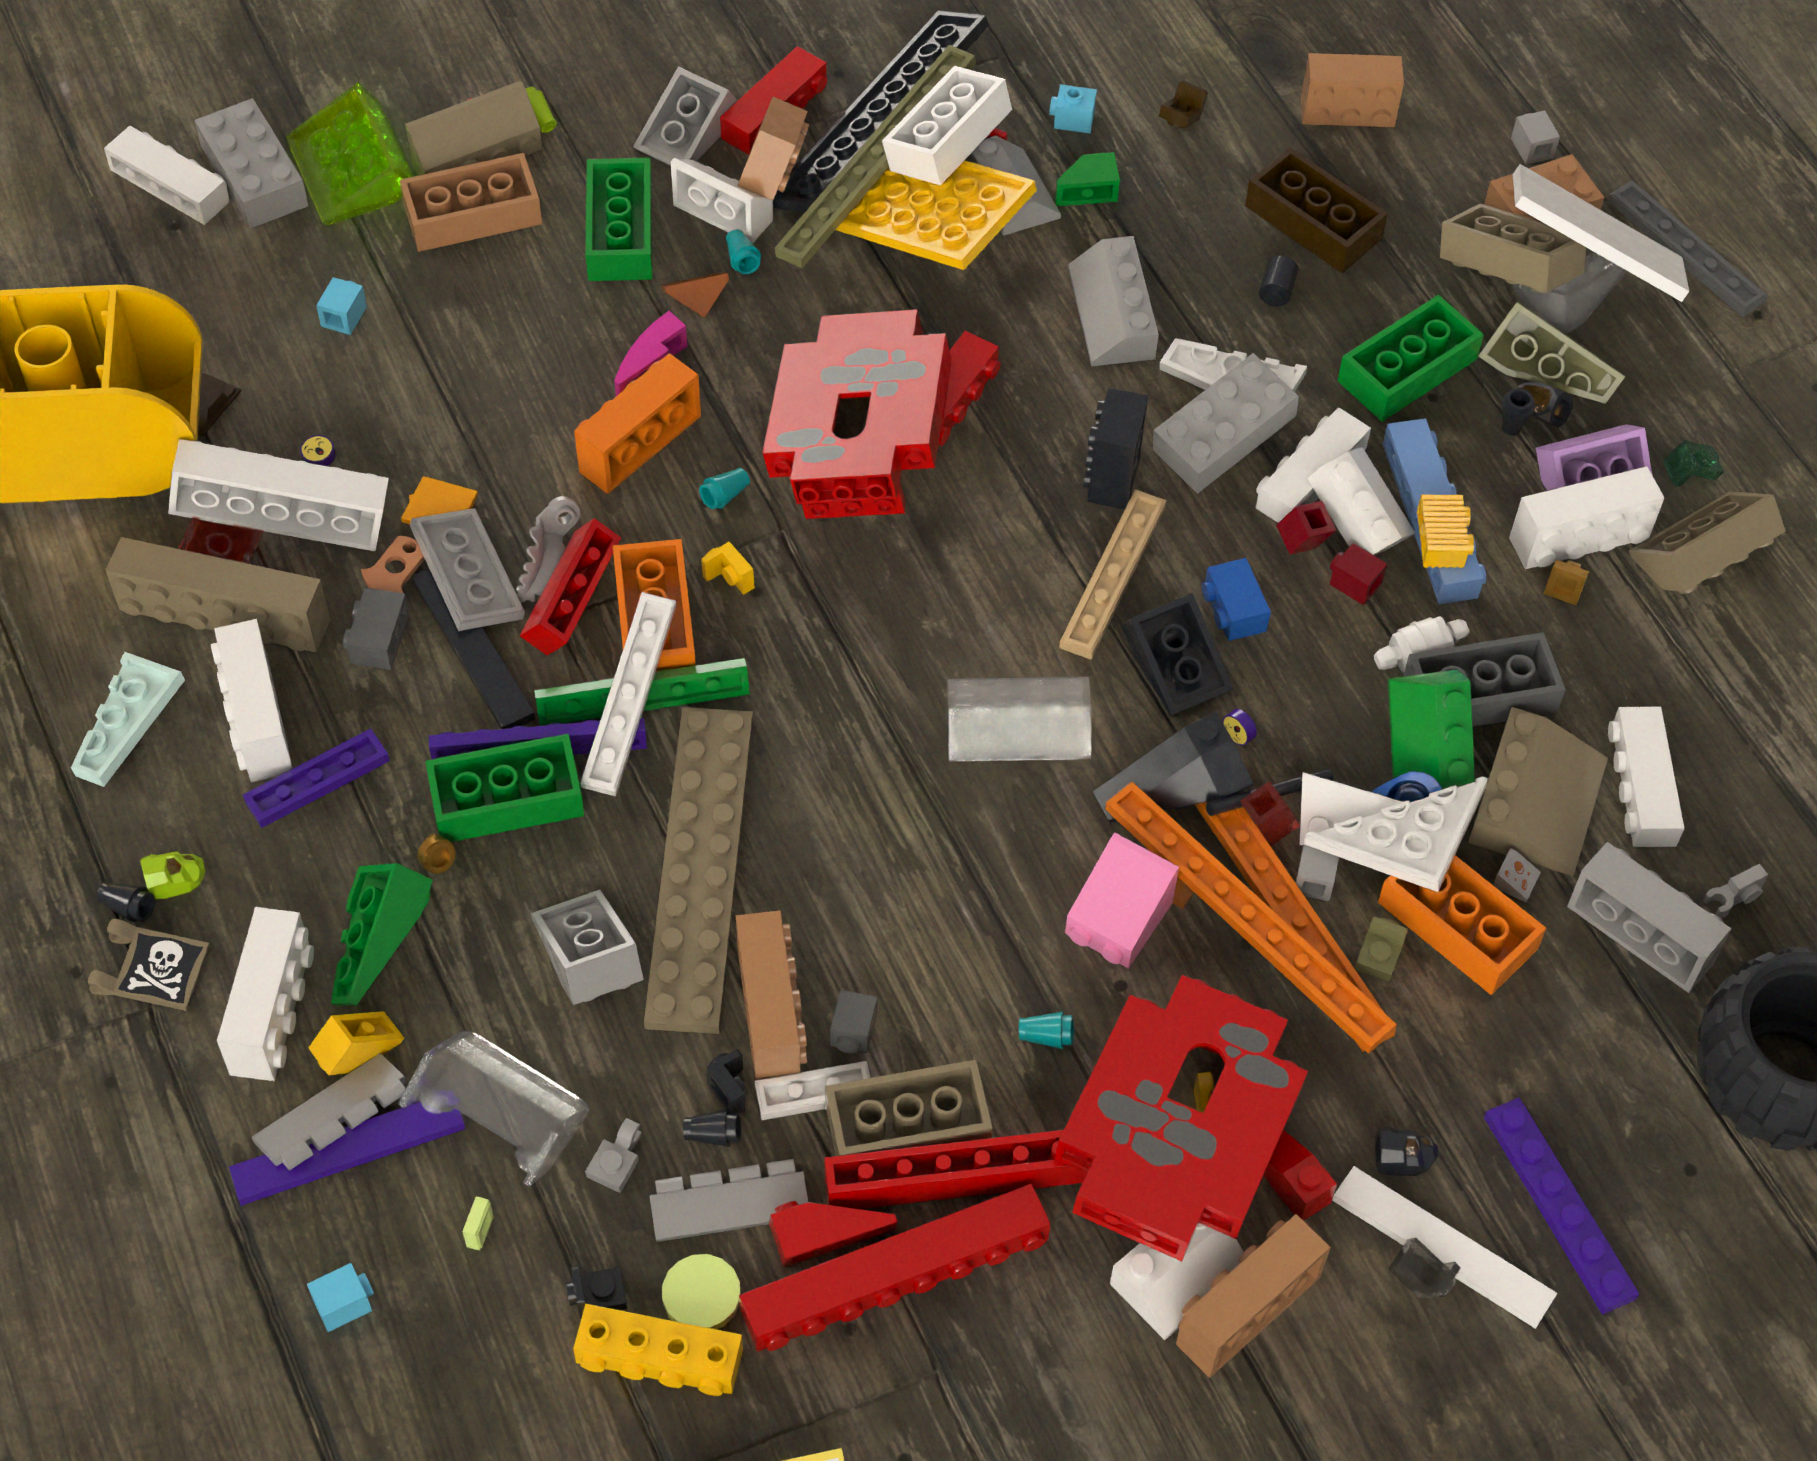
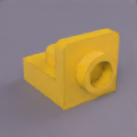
(731, 565)

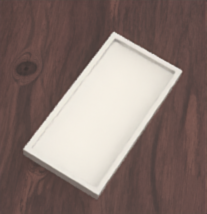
(1600, 232)

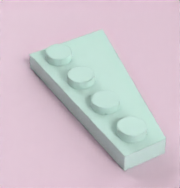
(130, 709)

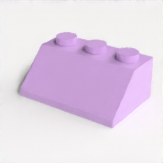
(1593, 456)

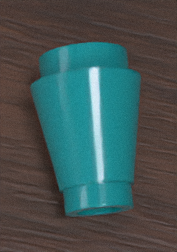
(742, 252)
(722, 488)
(1048, 1029)

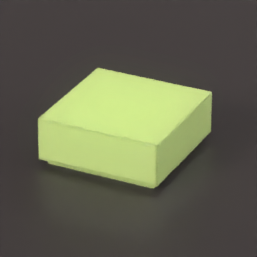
(478, 1223)

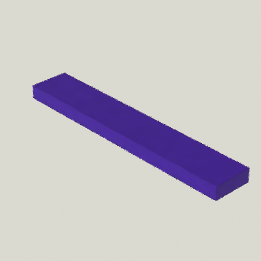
(362, 1144)

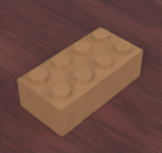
(471, 202)
(770, 994)
(1251, 1294)

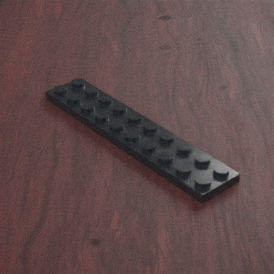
(873, 106)

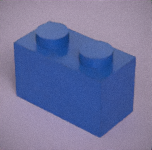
(1236, 599)

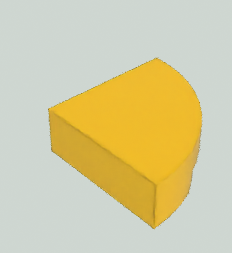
(1202, 1090)

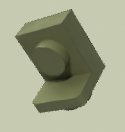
(1381, 948)

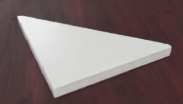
(1407, 838)

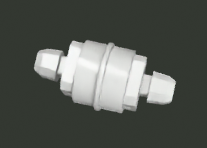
(1420, 637)

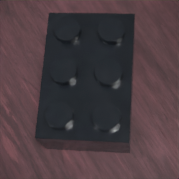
(1115, 447)

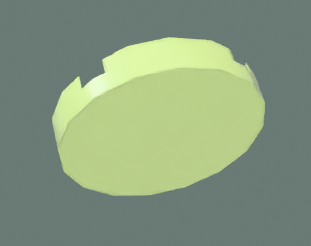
(701, 1291)

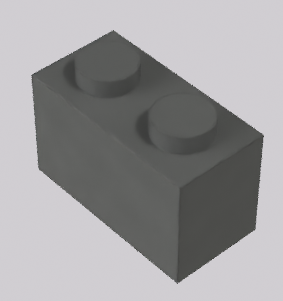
(376, 628)

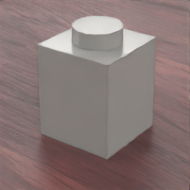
(1535, 137)
(1316, 873)

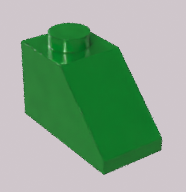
(1089, 181)

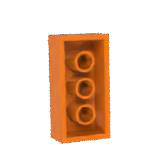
(638, 423)
(659, 571)
(1467, 923)

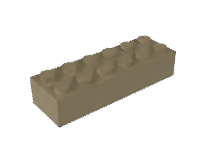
(217, 593)

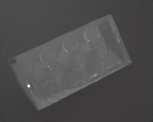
(1018, 719)

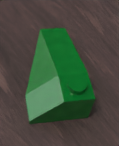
(383, 910)

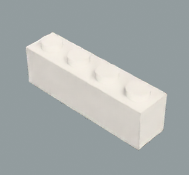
(167, 174)
(1289, 483)
(1646, 777)

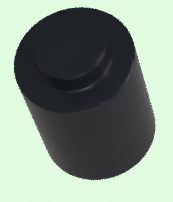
(1278, 281)

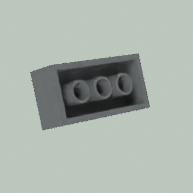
(1501, 675)

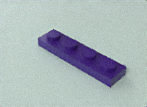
(316, 778)

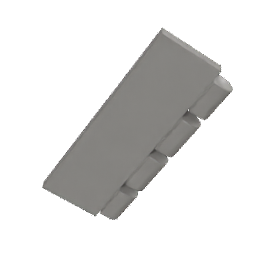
(321, 1116)
(727, 1206)

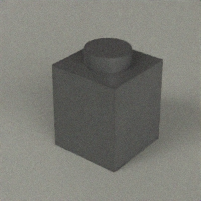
(853, 1022)

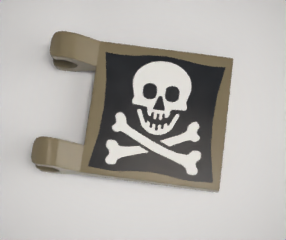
(156, 967)

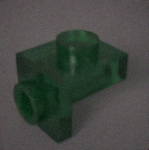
(1692, 459)

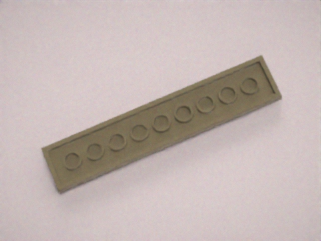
(699, 872)

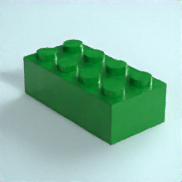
(619, 219)
(1410, 358)
(505, 788)

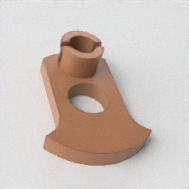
(402, 549)

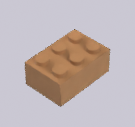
(1352, 90)
(775, 149)
(1563, 172)

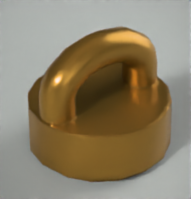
(436, 854)

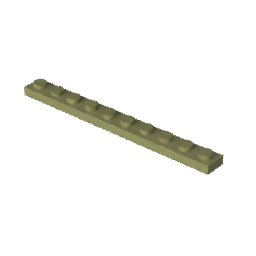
(861, 171)

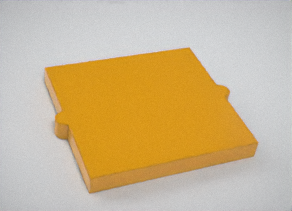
(437, 497)

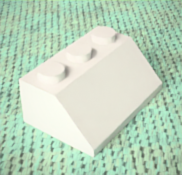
(719, 199)
(1360, 502)
(1163, 1285)

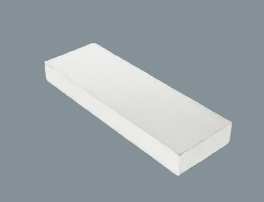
(803, 1090)

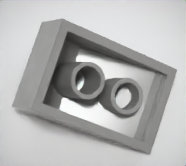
(685, 119)
(588, 947)

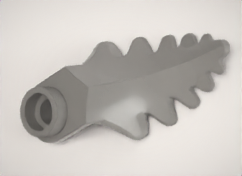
(548, 546)

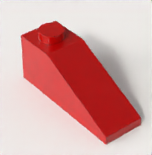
(1299, 1178)
(818, 1229)

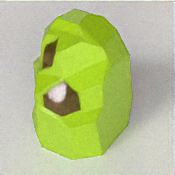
(172, 873)

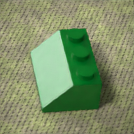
(1432, 726)

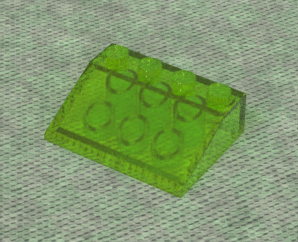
(349, 157)

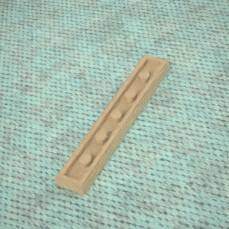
(1112, 574)

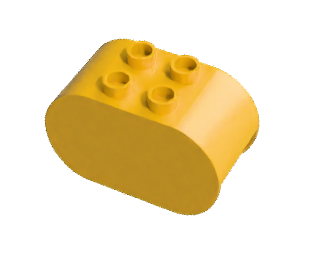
(94, 391)

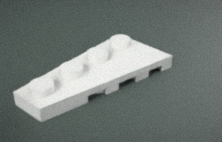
(1205, 365)
(1332, 802)

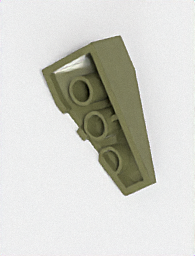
(1541, 352)

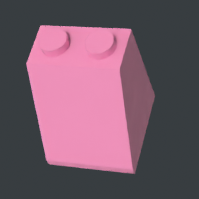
(1122, 901)

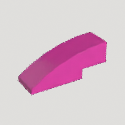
(657, 341)

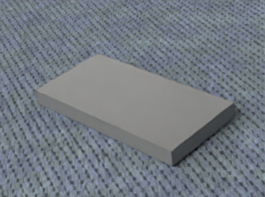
(467, 569)

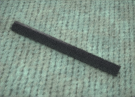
(1283, 788)

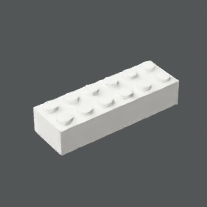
(277, 495)

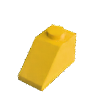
(352, 1040)

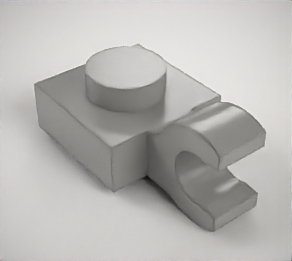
(1740, 888)
(615, 1161)

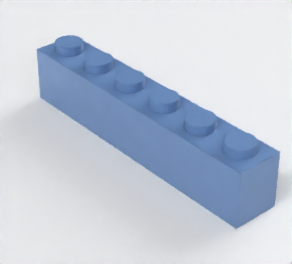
(1418, 471)

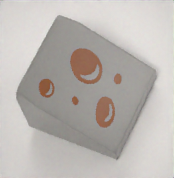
(1516, 876)

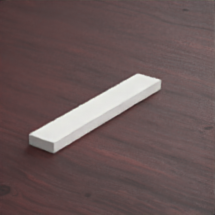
(628, 694)
(1479, 1266)

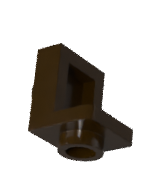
(1185, 106)

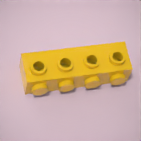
(658, 1350)

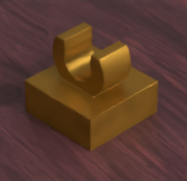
(1566, 581)

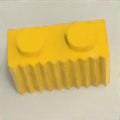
(1444, 530)

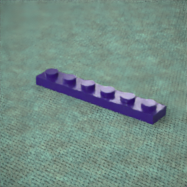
(580, 735)
(1561, 1206)

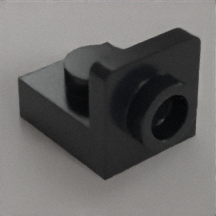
(725, 1082)
(596, 1288)

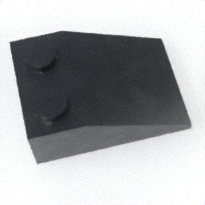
(1177, 654)

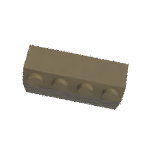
(1539, 793)

